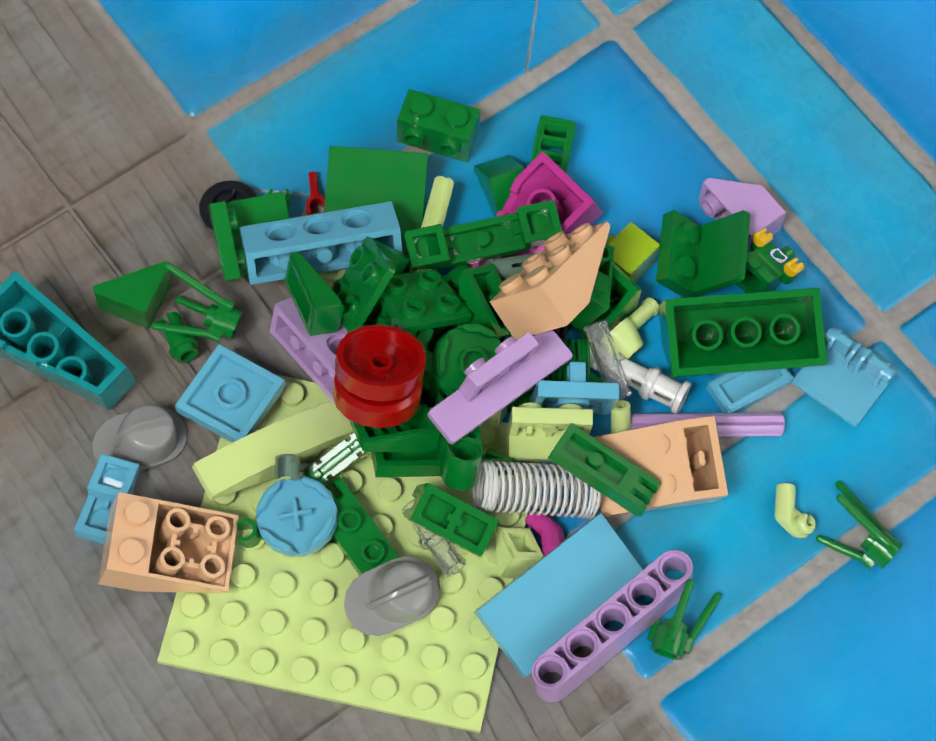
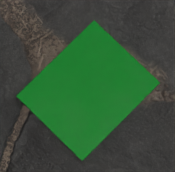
(378, 176)

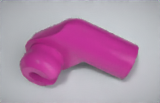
(549, 530)

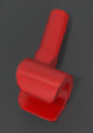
(315, 195)

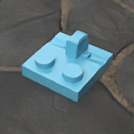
(230, 395)
(589, 395)

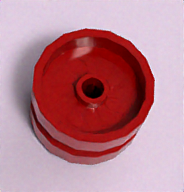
(378, 376)

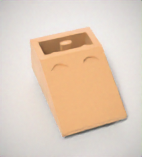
(553, 282)
(679, 455)
(167, 547)

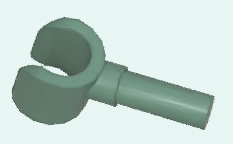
(289, 466)

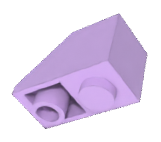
(725, 197)

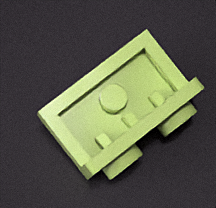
(538, 429)

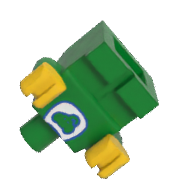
(768, 265)

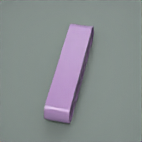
(608, 643)

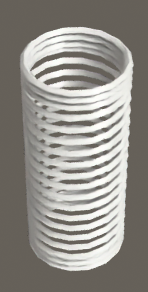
(493, 488)

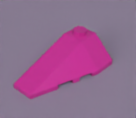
(544, 182)

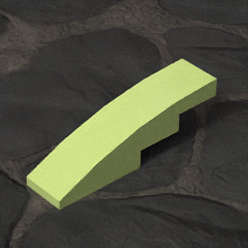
(253, 456)

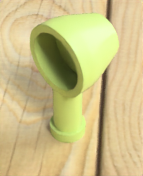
(625, 334)

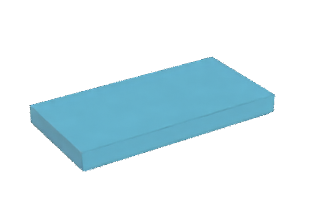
(558, 592)

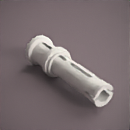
(654, 384)

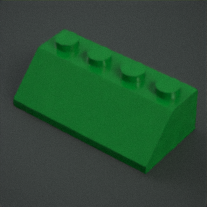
(743, 332)

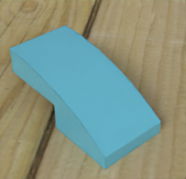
(108, 479)

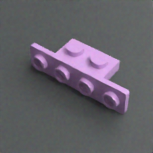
(498, 382)

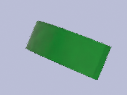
(482, 239)

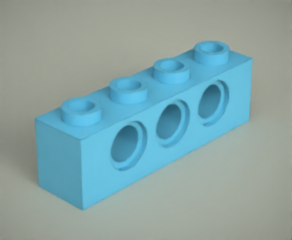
(321, 238)

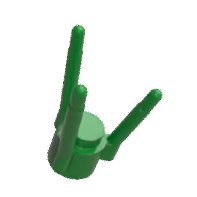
(221, 319)
(879, 544)
(671, 637)

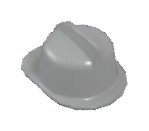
(142, 436)
(391, 596)

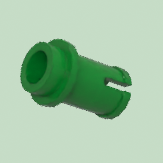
(182, 347)

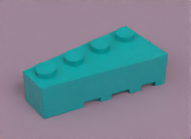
(56, 347)

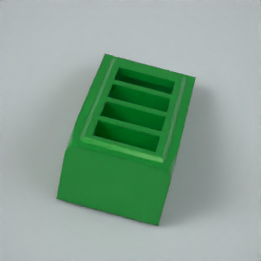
(555, 134)
(313, 298)
(416, 435)

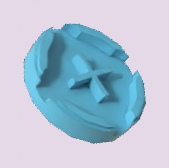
(296, 516)

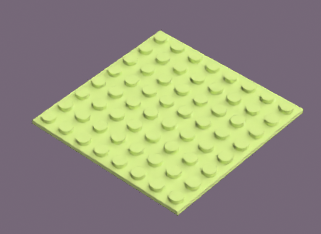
(288, 618)

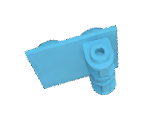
(849, 381)

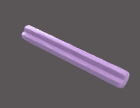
(726, 423)

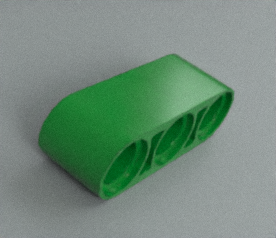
(459, 461)

